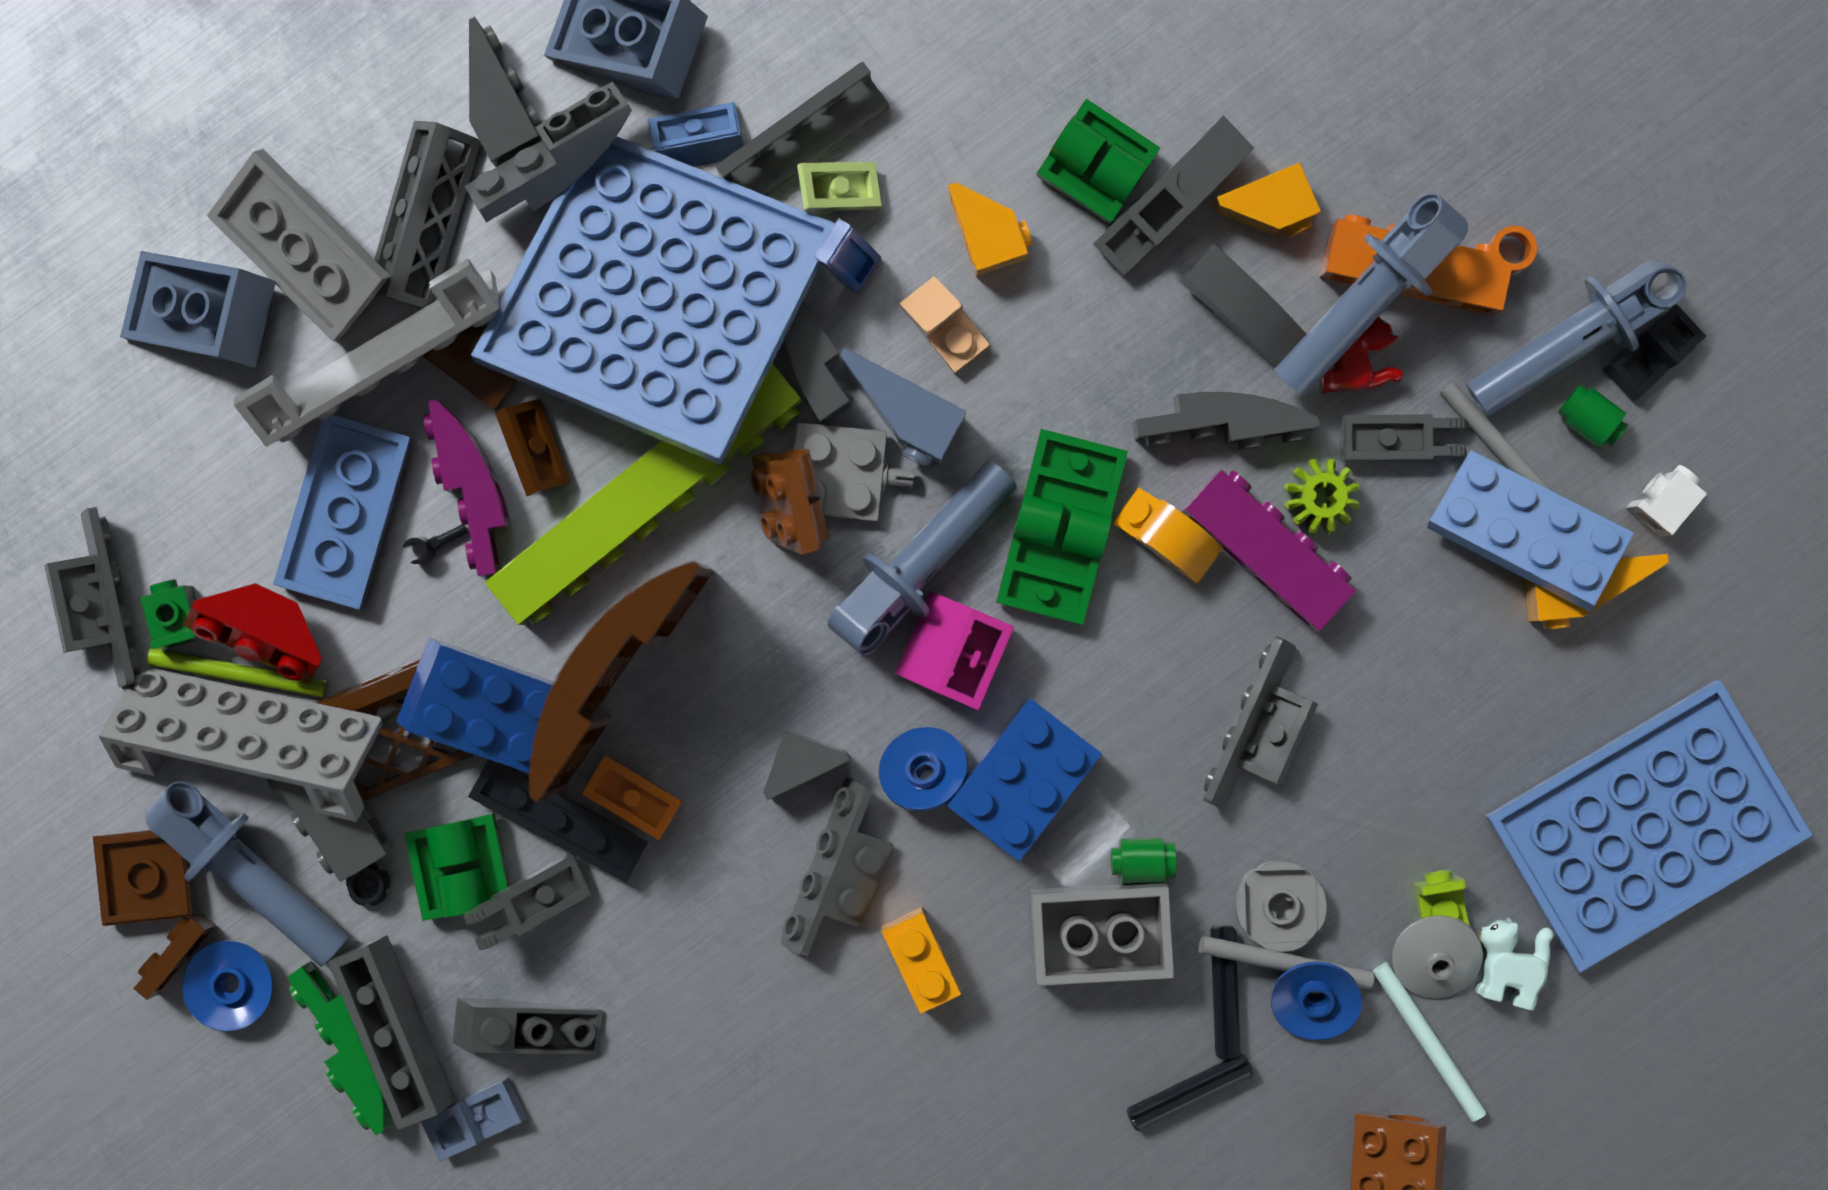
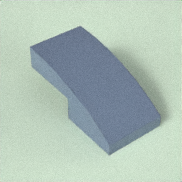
(474, 1119)

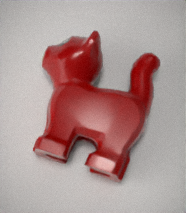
(1354, 369)

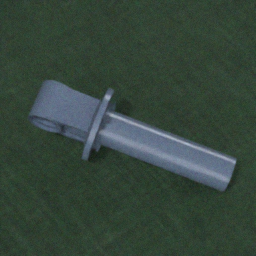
(1402, 260)
(1612, 314)
(895, 587)
(211, 843)

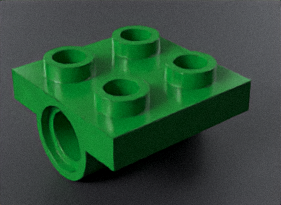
(1097, 161)
(456, 865)

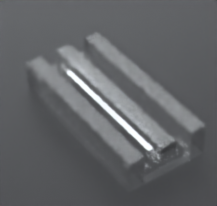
(1052, 863)

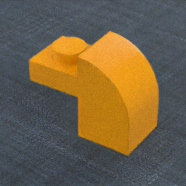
(1168, 534)

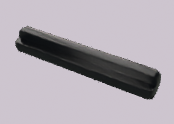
(1225, 999)
(1189, 1092)

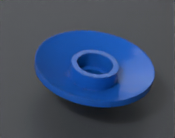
(918, 752)
(206, 989)
(1321, 1014)

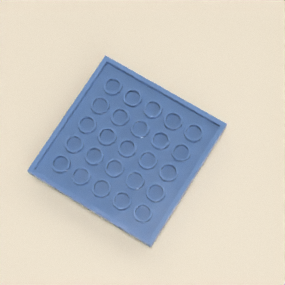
(656, 297)

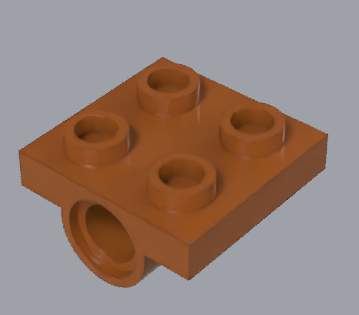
(784, 487)
(1397, 1153)

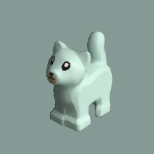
(1514, 969)

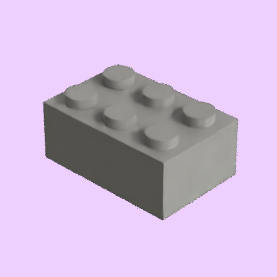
(1101, 933)

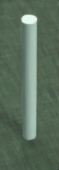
(1429, 1042)

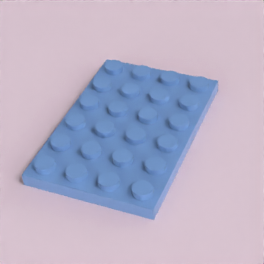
(1648, 825)

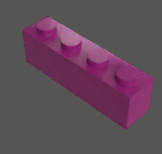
(1269, 551)

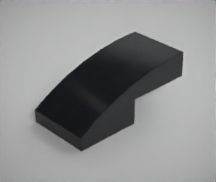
(1659, 350)

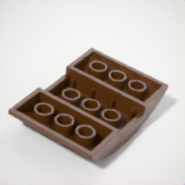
(571, 712)

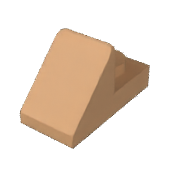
(944, 324)

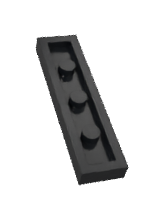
(559, 821)

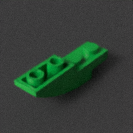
(349, 1067)

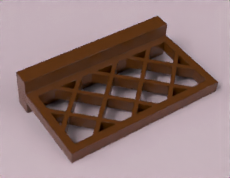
(376, 693)

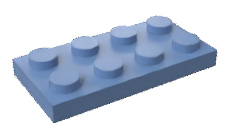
(343, 511)
(1530, 530)

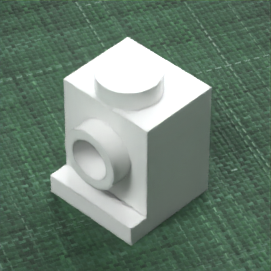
(1668, 501)

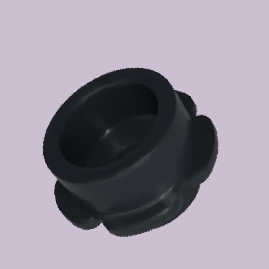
(373, 895)

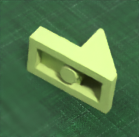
(839, 187)

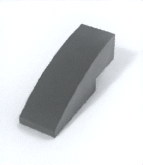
(1243, 305)
(810, 355)

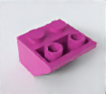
(954, 650)

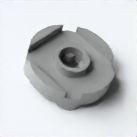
(1298, 924)

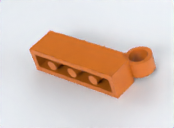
(1463, 279)

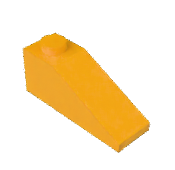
(1557, 611)

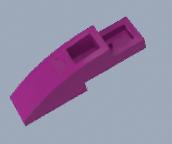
(465, 468)

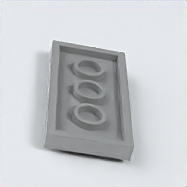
(298, 245)

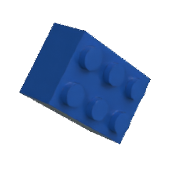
(475, 704)
(1024, 779)

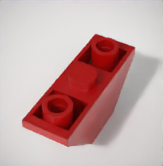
(258, 628)

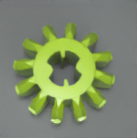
(1337, 497)

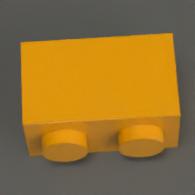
(921, 960)

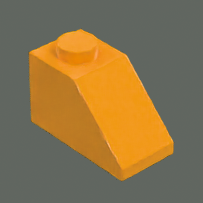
(1272, 203)
(988, 230)

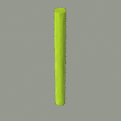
(234, 672)

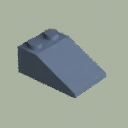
(629, 41)
(198, 308)
(913, 415)

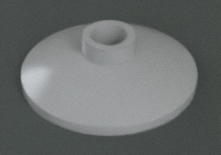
(1436, 940)

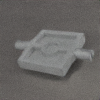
(850, 468)

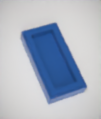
(847, 256)

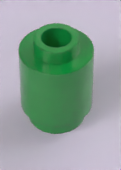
(1593, 416)
(1143, 860)

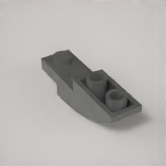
(568, 148)
(1173, 195)
(1243, 418)

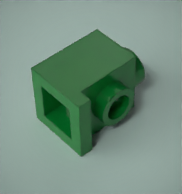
(170, 633)

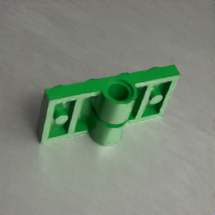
(1062, 526)

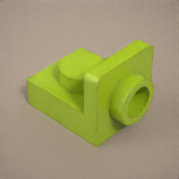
(1441, 895)

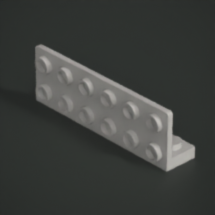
(462, 301)
(242, 733)

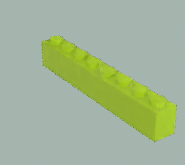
(628, 510)

